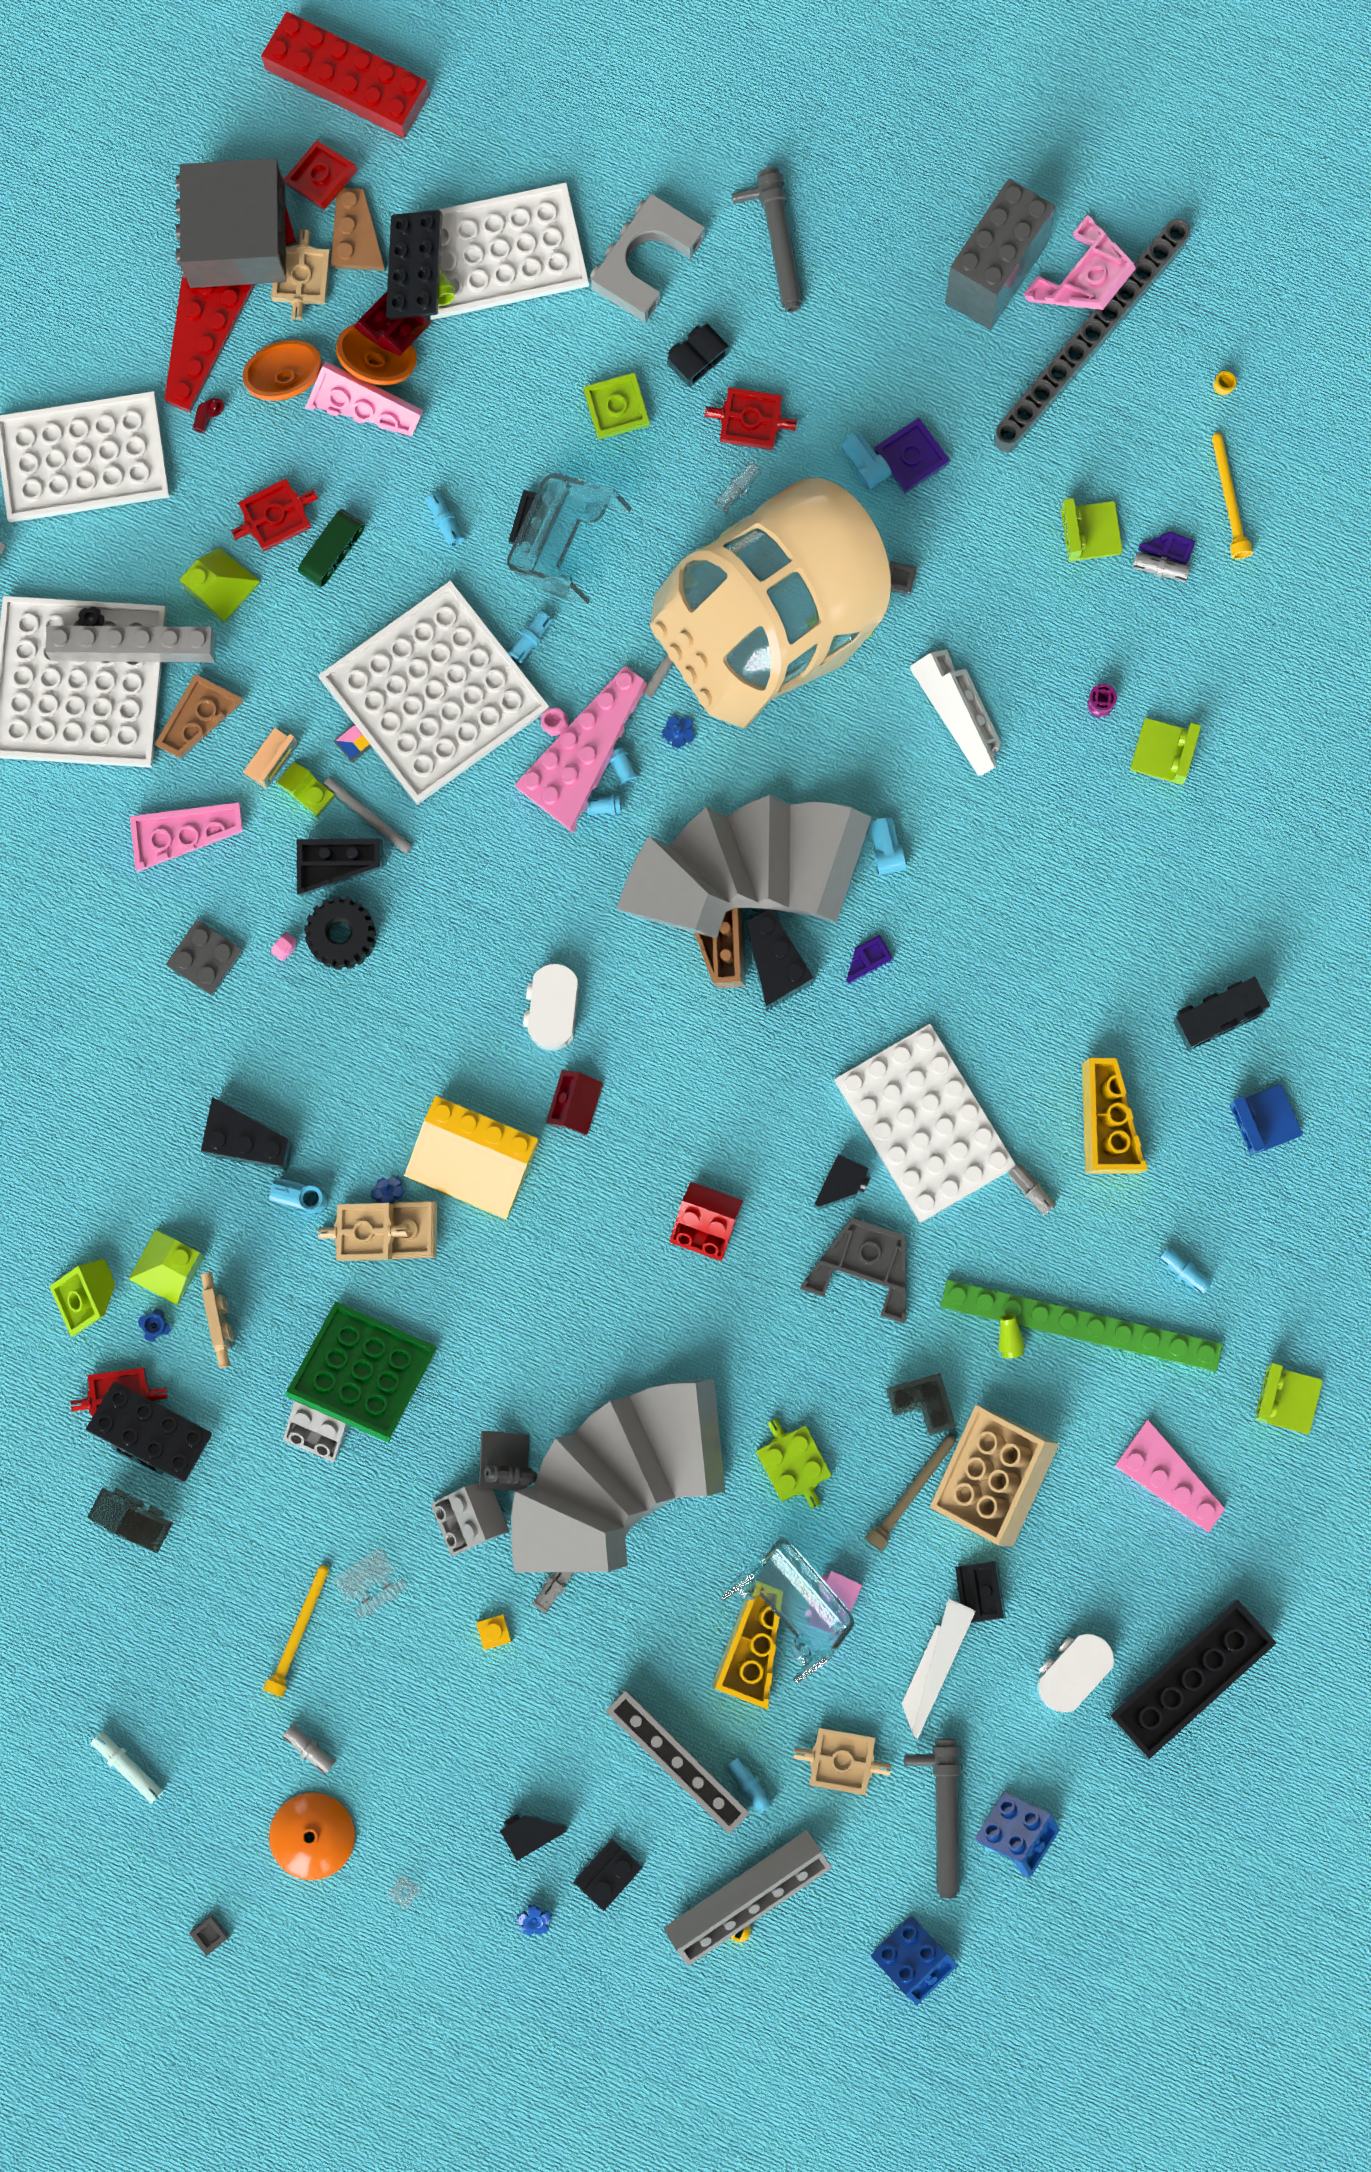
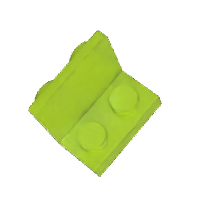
(1090, 530)
(1165, 750)
(1288, 1399)

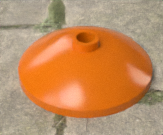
(372, 362)
(282, 370)
(332, 1831)

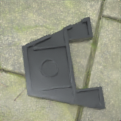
(869, 1255)

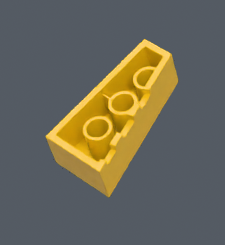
(1108, 1125)
(749, 1655)

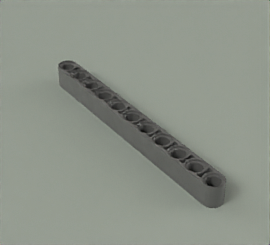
(1088, 347)

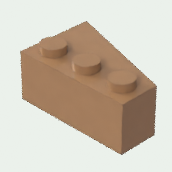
(726, 953)

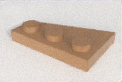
(354, 234)
(196, 715)

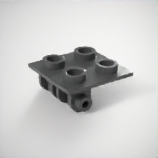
(505, 1461)

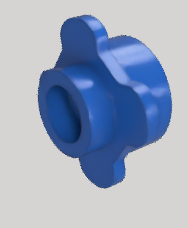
(147, 1321)

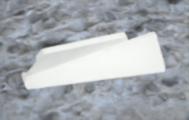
(959, 708)
(935, 1664)

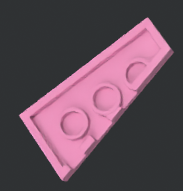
(347, 395)
(178, 832)
(1165, 1474)

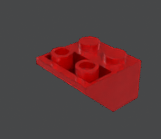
(705, 1221)

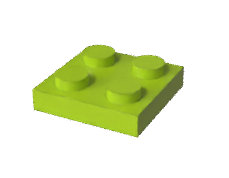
(616, 406)

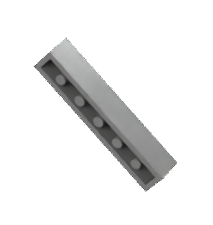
(130, 644)
(677, 1762)
(747, 1898)

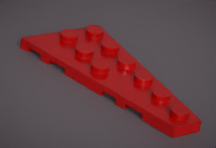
(200, 332)

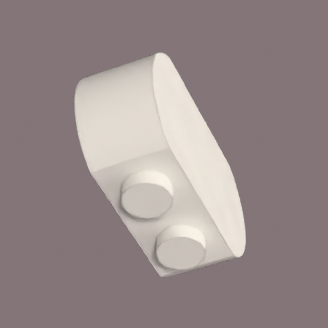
(552, 1007)
(1074, 1672)

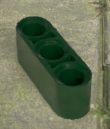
(331, 547)

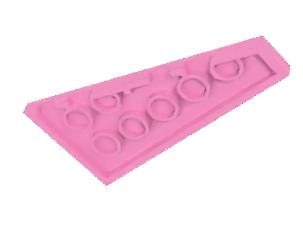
(578, 757)

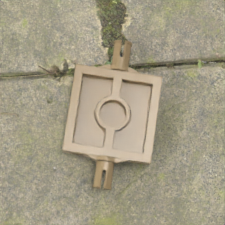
(305, 276)
(364, 1232)
(216, 1308)
(842, 1761)

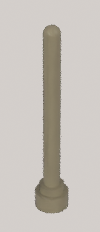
(880, 1535)

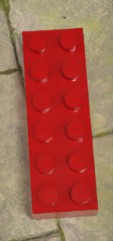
(345, 74)

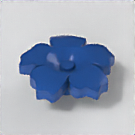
(678, 731)
(387, 1191)
(534, 1920)

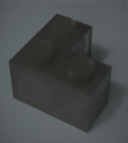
(927, 1396)
(129, 1520)

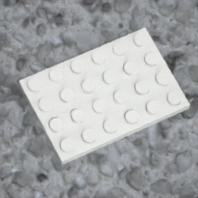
(510, 249)
(82, 457)
(925, 1123)

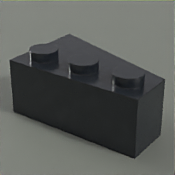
(334, 861)
(776, 960)
(1221, 1013)
(242, 1139)

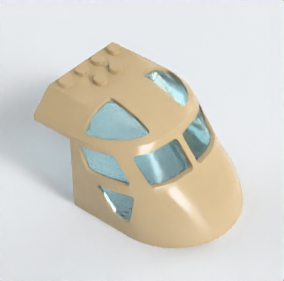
(774, 599)

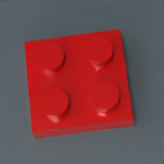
(320, 175)

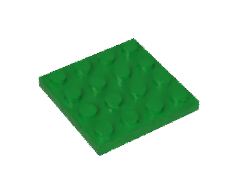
(361, 1372)

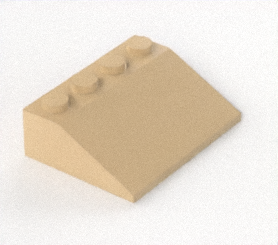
(994, 1476)

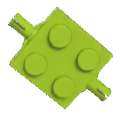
(794, 1463)

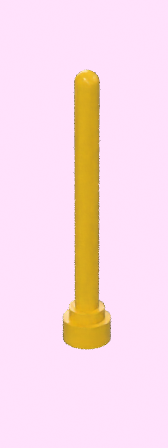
(1240, 545)
(277, 1682)

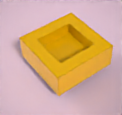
(493, 1632)

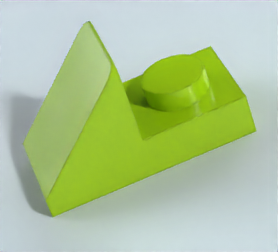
(306, 789)

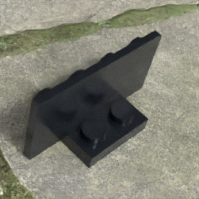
(414, 264)
(148, 1433)

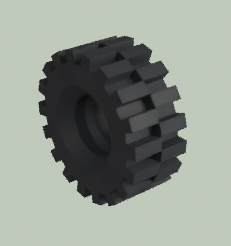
(345, 953)

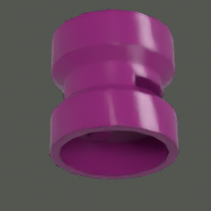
(1099, 705)

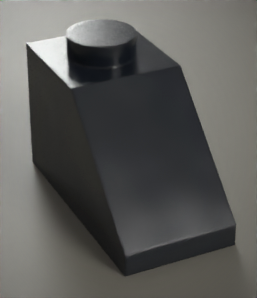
(842, 1182)
(529, 1833)

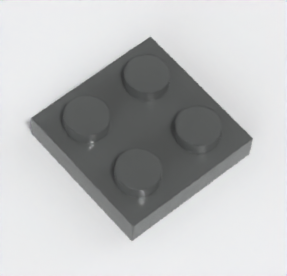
(204, 958)

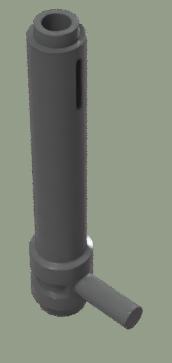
(773, 200)
(947, 1772)

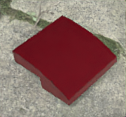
(392, 334)

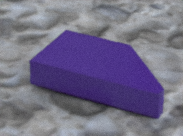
(1170, 545)
(868, 958)

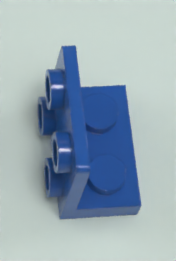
(1265, 1119)
(1018, 1832)
(914, 1960)

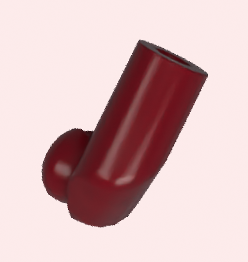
(207, 411)

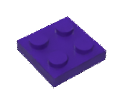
(912, 455)

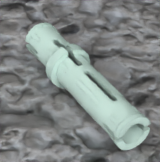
(126, 1766)

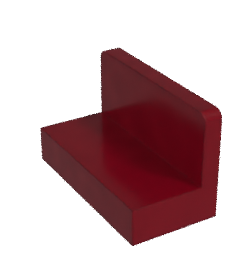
(574, 1101)

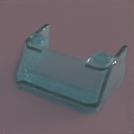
(551, 527)
(799, 1601)

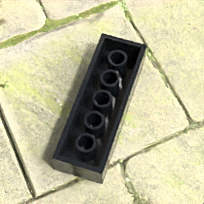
(1191, 1679)

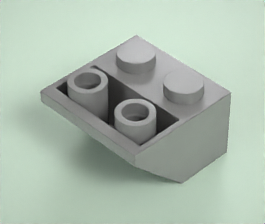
(315, 1432)
(469, 1518)

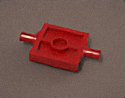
(750, 418)
(274, 515)
(100, 1383)

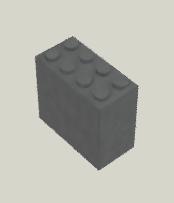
(231, 223)
(999, 254)

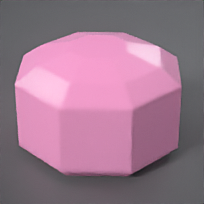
(554, 721)
(284, 946)

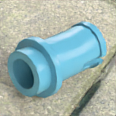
(623, 766)
(604, 805)

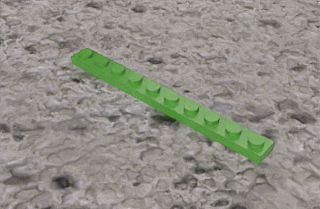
(1082, 1325)

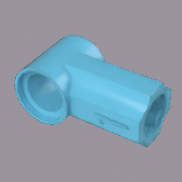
(869, 466)
(887, 853)
(296, 1195)

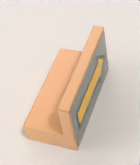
(271, 757)

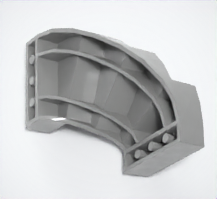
(754, 858)
(615, 1473)

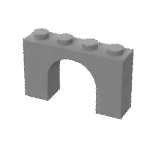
(652, 222)

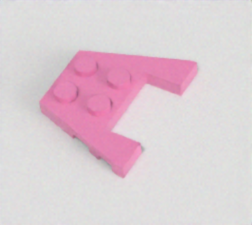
(1093, 278)

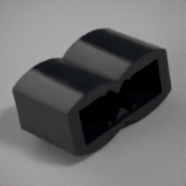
(697, 354)

